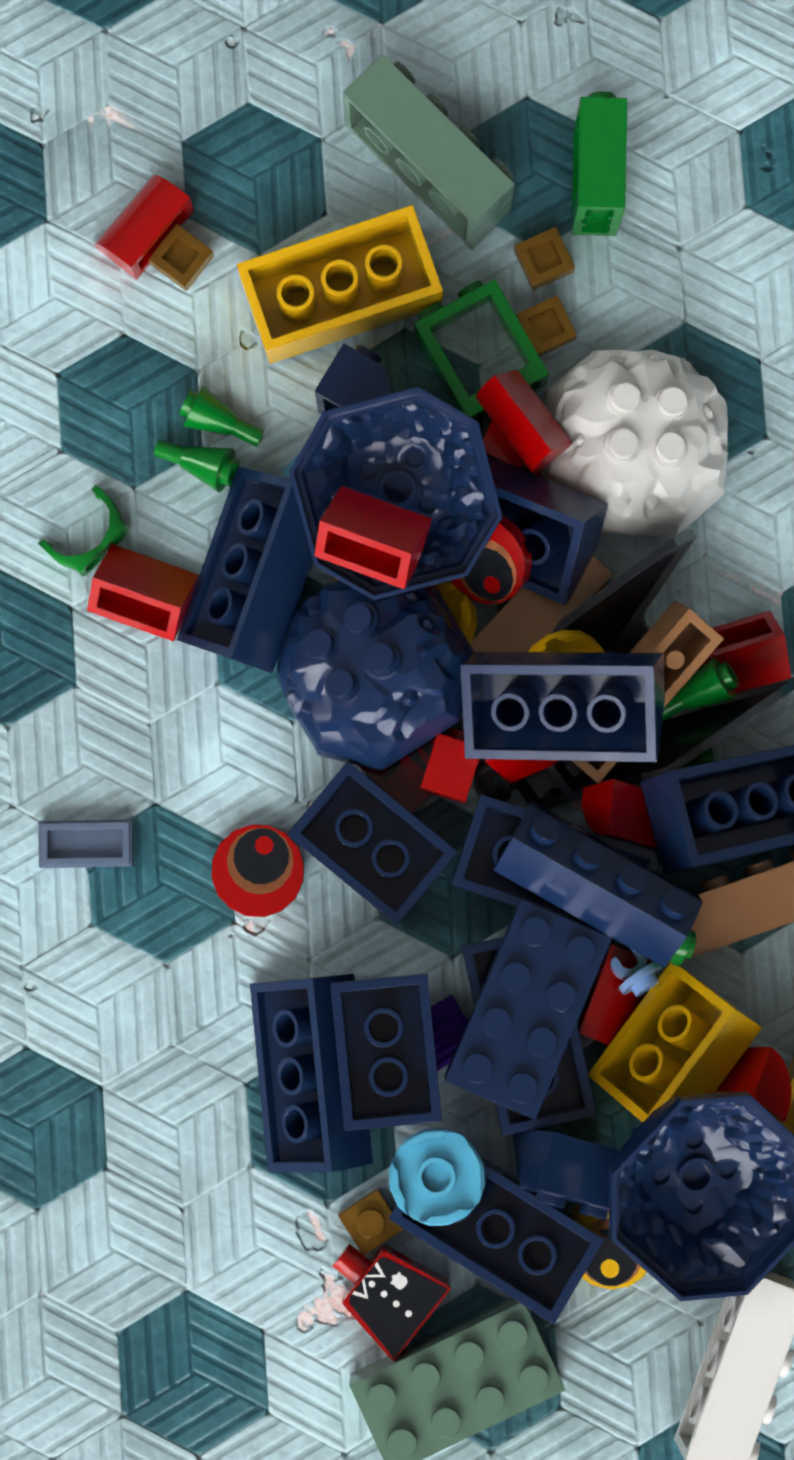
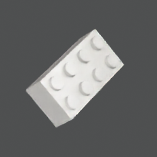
(740, 1374)

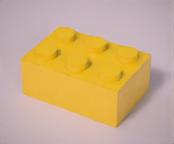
(673, 1044)

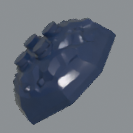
(412, 455)
(373, 673)
(705, 1195)

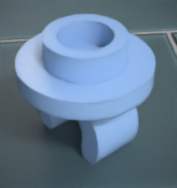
(637, 979)

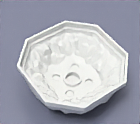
(642, 439)

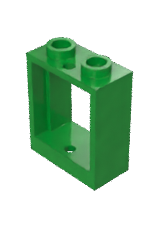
(599, 165)
(469, 299)

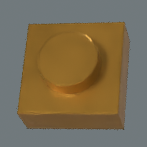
(181, 257)
(544, 258)
(547, 326)
(369, 1221)

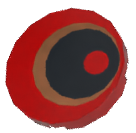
(501, 567)
(257, 870)

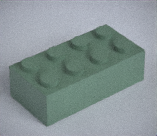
(428, 150)
(456, 1382)

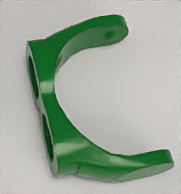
(88, 561)

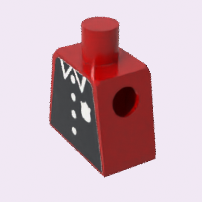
(390, 1294)

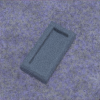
(86, 843)

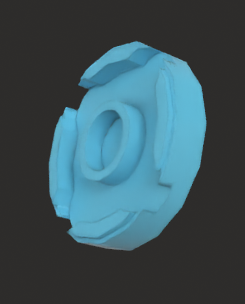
(437, 1176)

